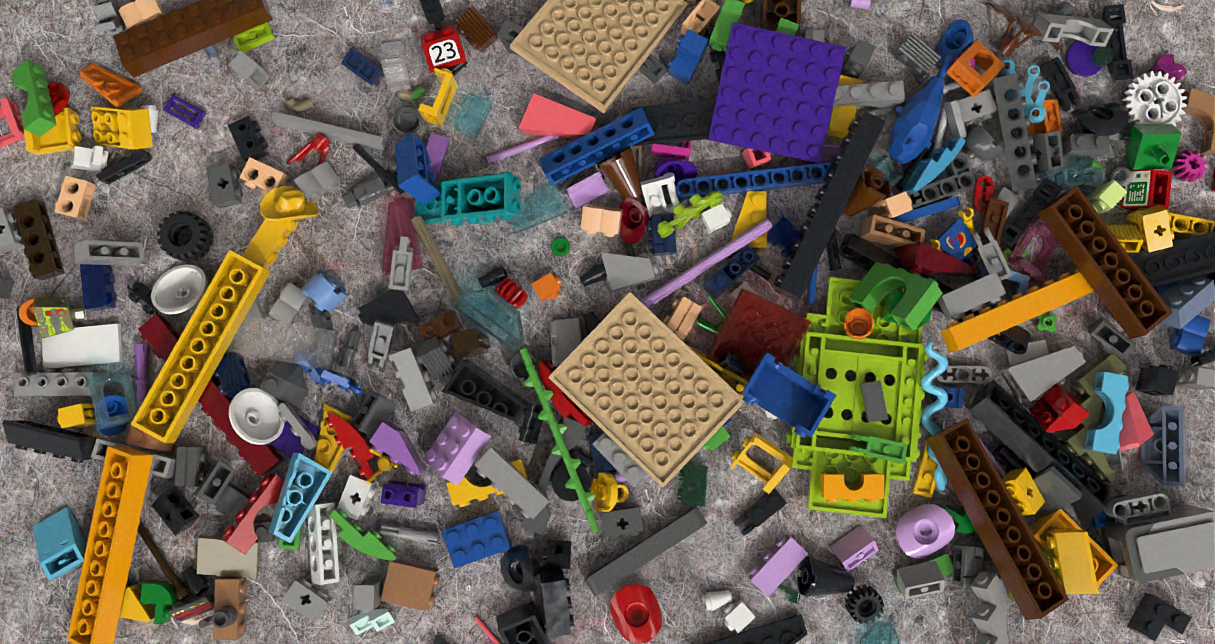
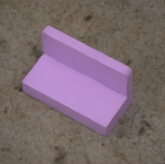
(587, 190)
(854, 548)

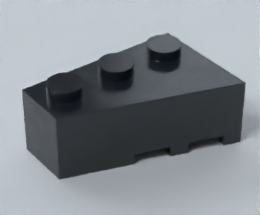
(555, 601)

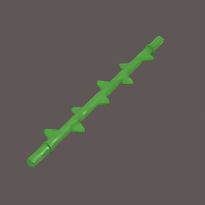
(560, 448)

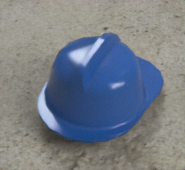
(955, 40)
(116, 406)

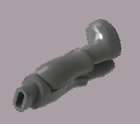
(371, 188)

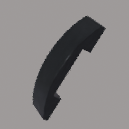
(1119, 67)
(1041, 197)

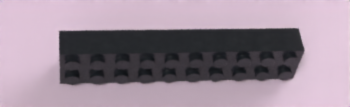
(829, 205)

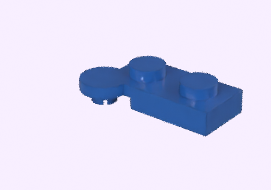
(343, 381)

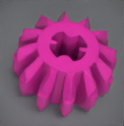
(1189, 165)

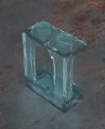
(96, 388)

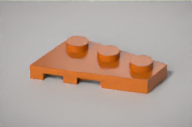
(110, 85)

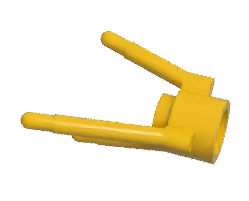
(383, 464)

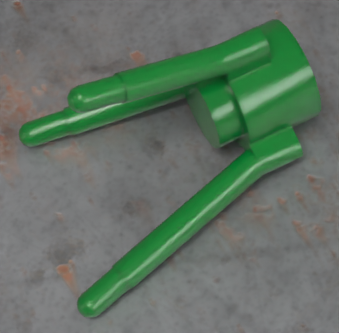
(706, 324)

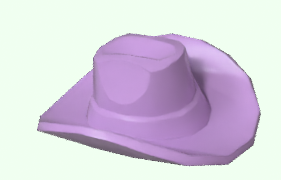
(924, 530)

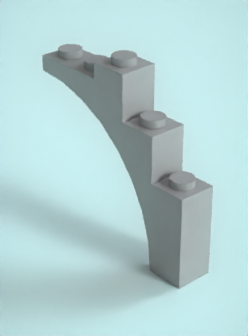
(991, 613)

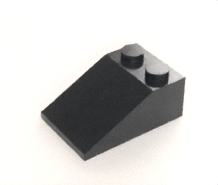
(522, 626)

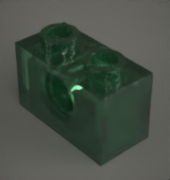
(698, 496)

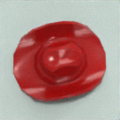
(636, 613)

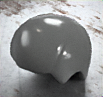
(406, 120)
(518, 367)

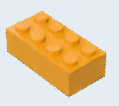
(1102, 562)

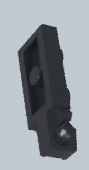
(433, 12)

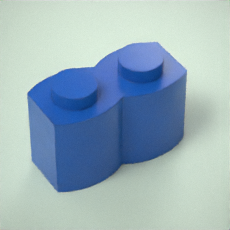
(1191, 337)

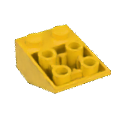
(122, 127)

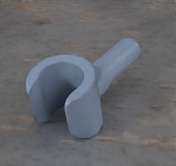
(209, 51)

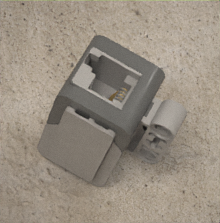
(1158, 538)

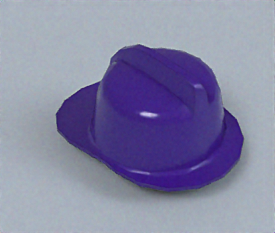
(681, 169)

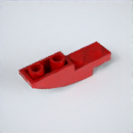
(560, 399)
(349, 436)

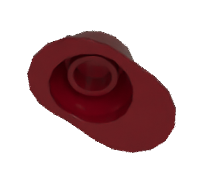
(633, 220)

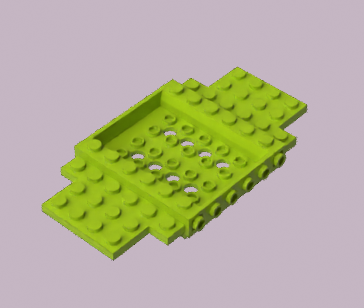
(884, 352)

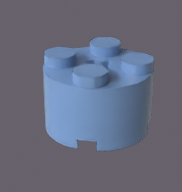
(324, 290)

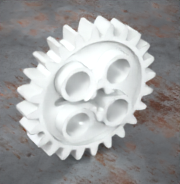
(1169, 95)

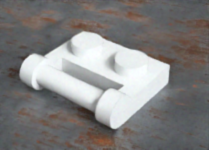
(654, 195)

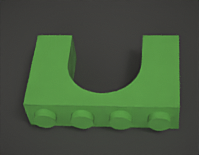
(731, 13)
(883, 279)

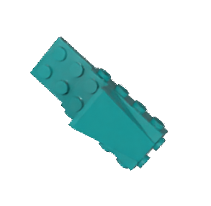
(473, 200)

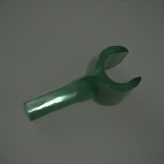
(794, 595)

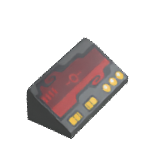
(193, 608)

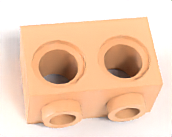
(701, 17)
(265, 175)
(80, 199)
(893, 206)

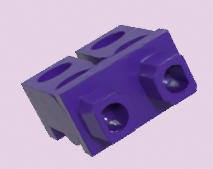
(402, 495)

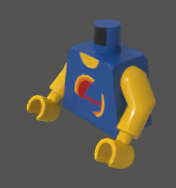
(958, 238)

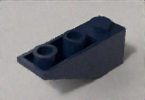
(731, 272)

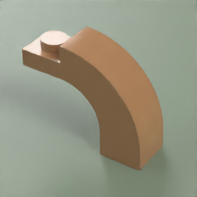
(1202, 107)

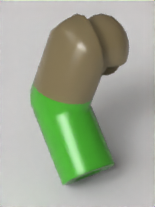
(411, 95)

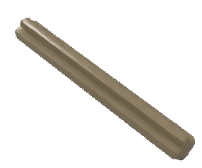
(436, 257)

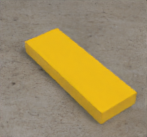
(924, 480)

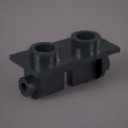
(140, 294)

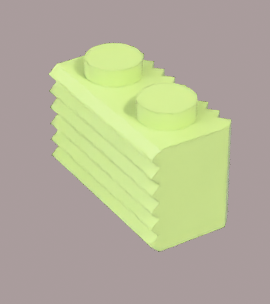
(1106, 196)

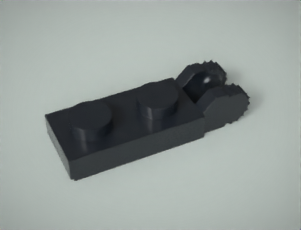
(1060, 83)
(124, 166)
(761, 510)

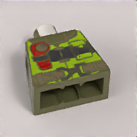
(55, 315)

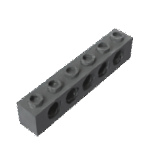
(1002, 86)

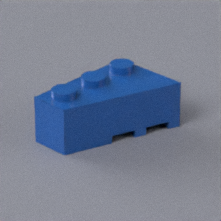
(414, 169)

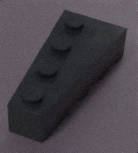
(481, 389)

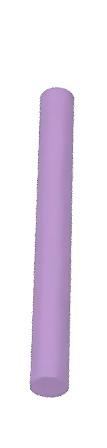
(520, 148)

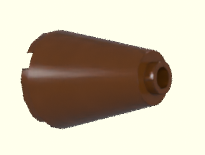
(622, 173)
(868, 191)

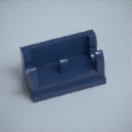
(363, 66)

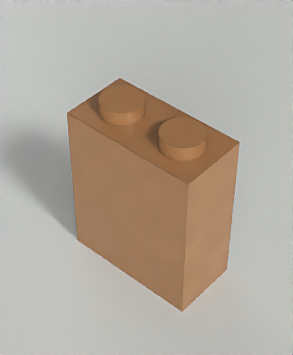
(410, 585)

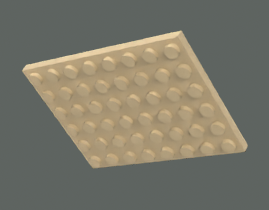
(596, 43)
(646, 389)

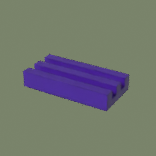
(197, 119)

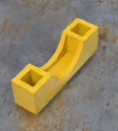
(467, 490)

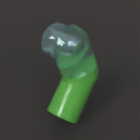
(1086, 162)

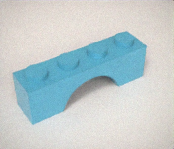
(1112, 391)

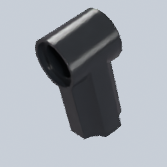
(1009, 459)

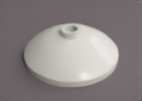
(179, 289)
(263, 413)

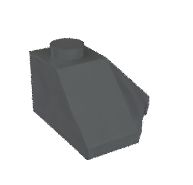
(286, 383)

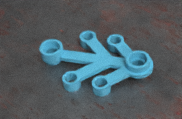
(1027, 92)

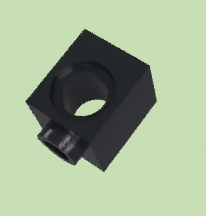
(558, 554)

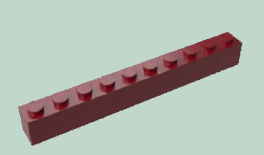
(163, 338)

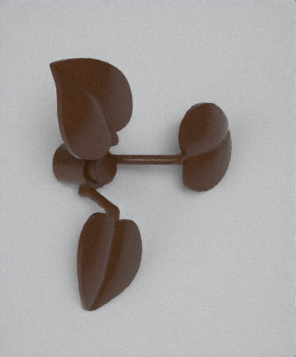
(1010, 42)

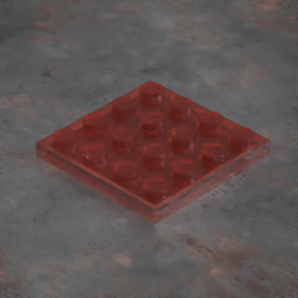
(758, 328)

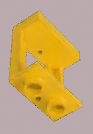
(437, 113)
(771, 479)

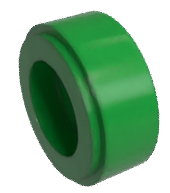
(560, 246)

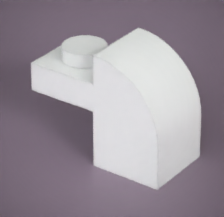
(89, 159)

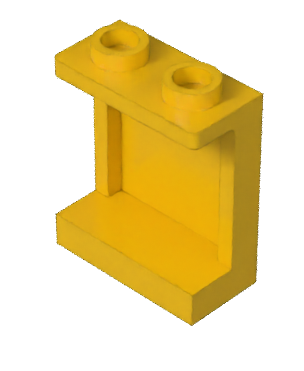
(59, 138)

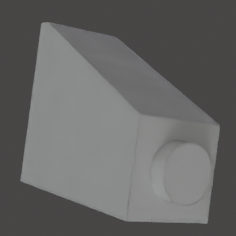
(628, 270)

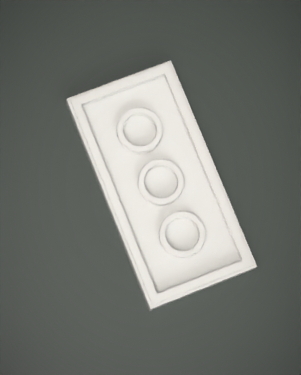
(83, 347)

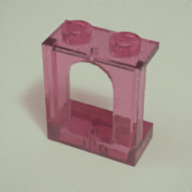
(1035, 269)

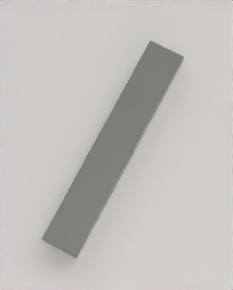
(328, 130)

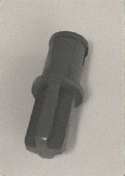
(350, 349)

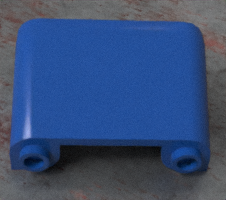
(787, 395)

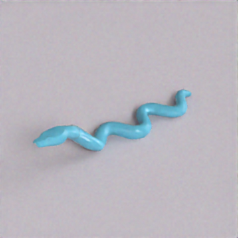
(932, 428)

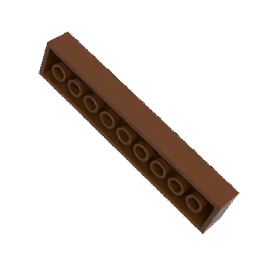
(997, 520)

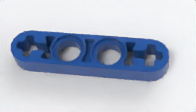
(928, 210)

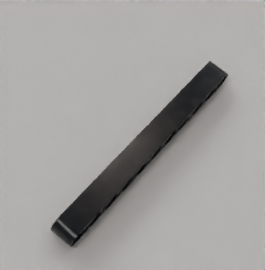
(866, 254)

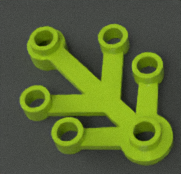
(685, 214)

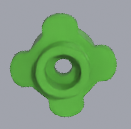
(1042, 326)

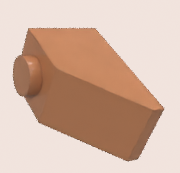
(141, 439)

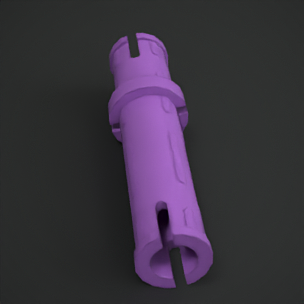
(141, 374)

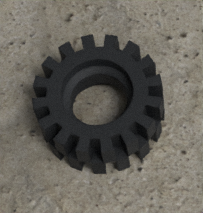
(871, 610)

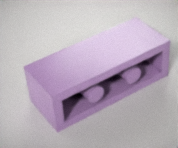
(777, 565)

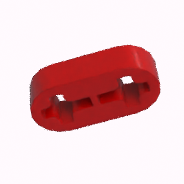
(977, 193)

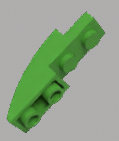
(366, 542)

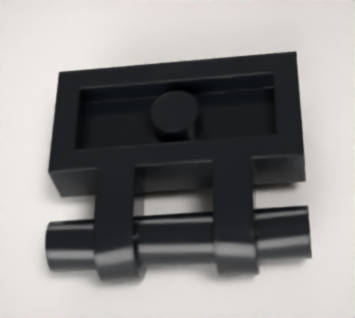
(531, 425)

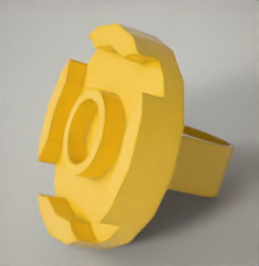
(606, 492)

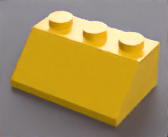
(1072, 560)

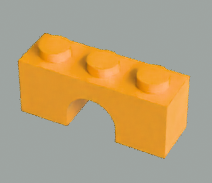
(869, 487)

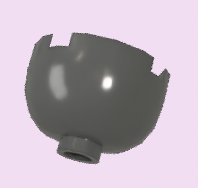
(981, 144)

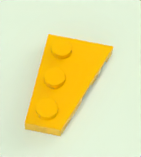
(752, 213)
(327, 450)

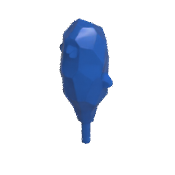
(918, 118)

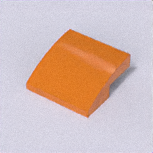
(1051, 122)

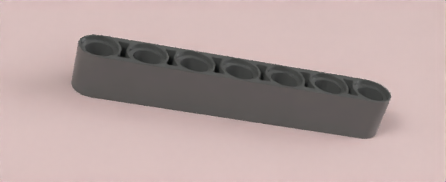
(645, 551)

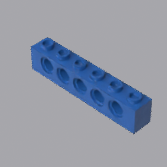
(597, 146)

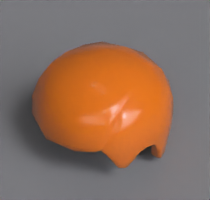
(859, 323)

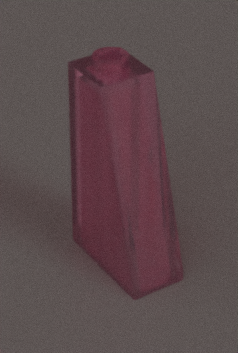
(399, 225)

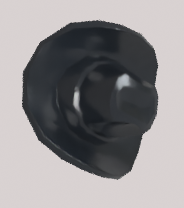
(1102, 119)
(519, 568)

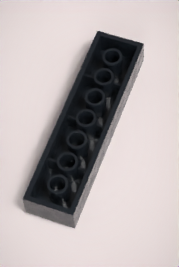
(1037, 447)

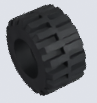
(172, 227)

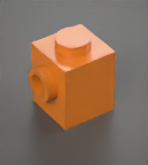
(547, 287)

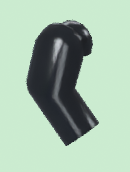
(578, 454)

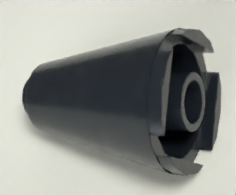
(822, 578)

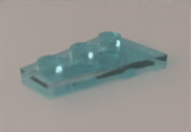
(538, 209)

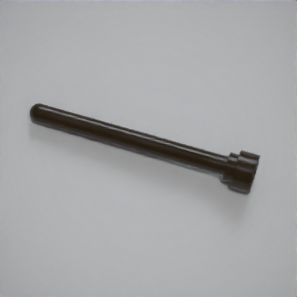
(181, 590)

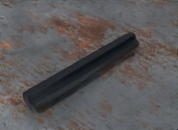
(27, 346)

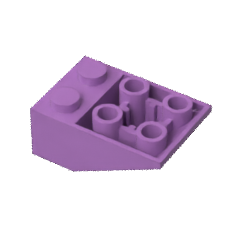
(398, 445)

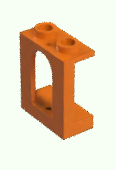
(969, 77)

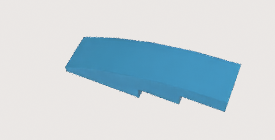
(932, 167)

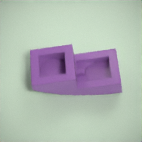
(437, 150)

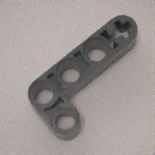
(953, 183)

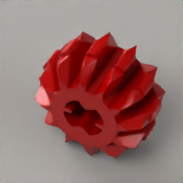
(511, 293)

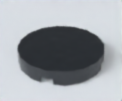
(561, 477)

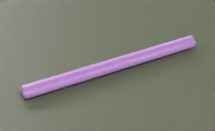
(706, 263)

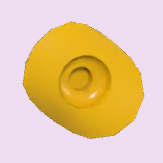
(287, 204)

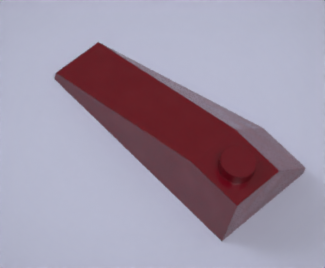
(928, 260)

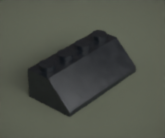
(49, 439)

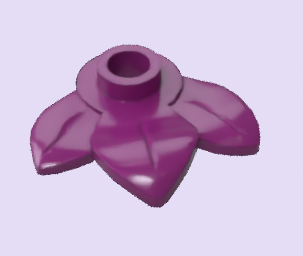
(1166, 65)

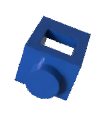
(955, 398)

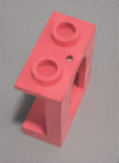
(13, 116)

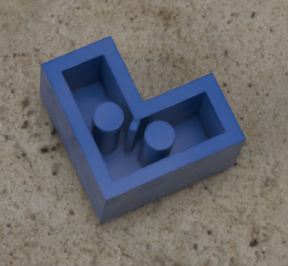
(690, 53)

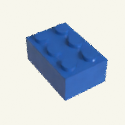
(477, 539)

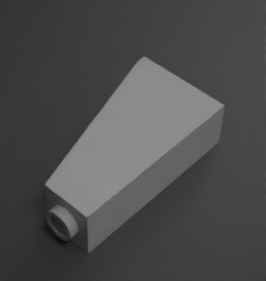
(1040, 373)

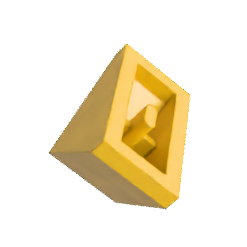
(133, 608)

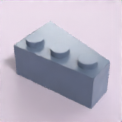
(1187, 300)

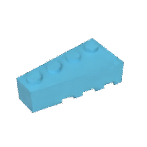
(298, 494)

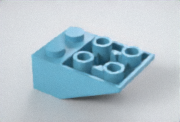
(59, 544)

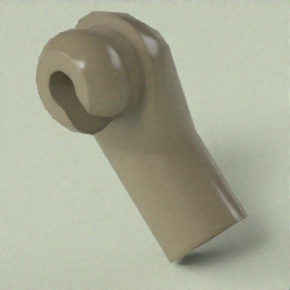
(298, 106)

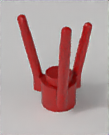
(318, 143)

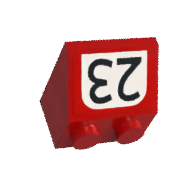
(443, 48)

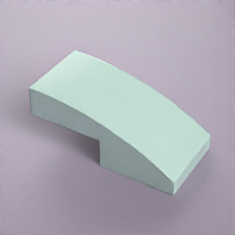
(378, 618)

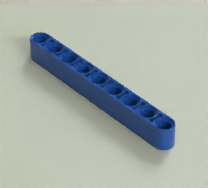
(749, 180)

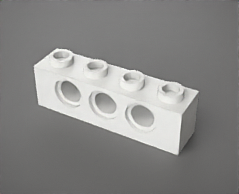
(323, 544)

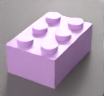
(456, 448)

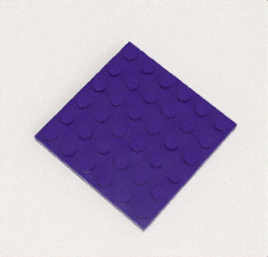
(776, 92)

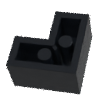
(1155, 614)

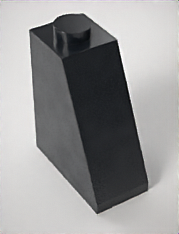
(390, 307)

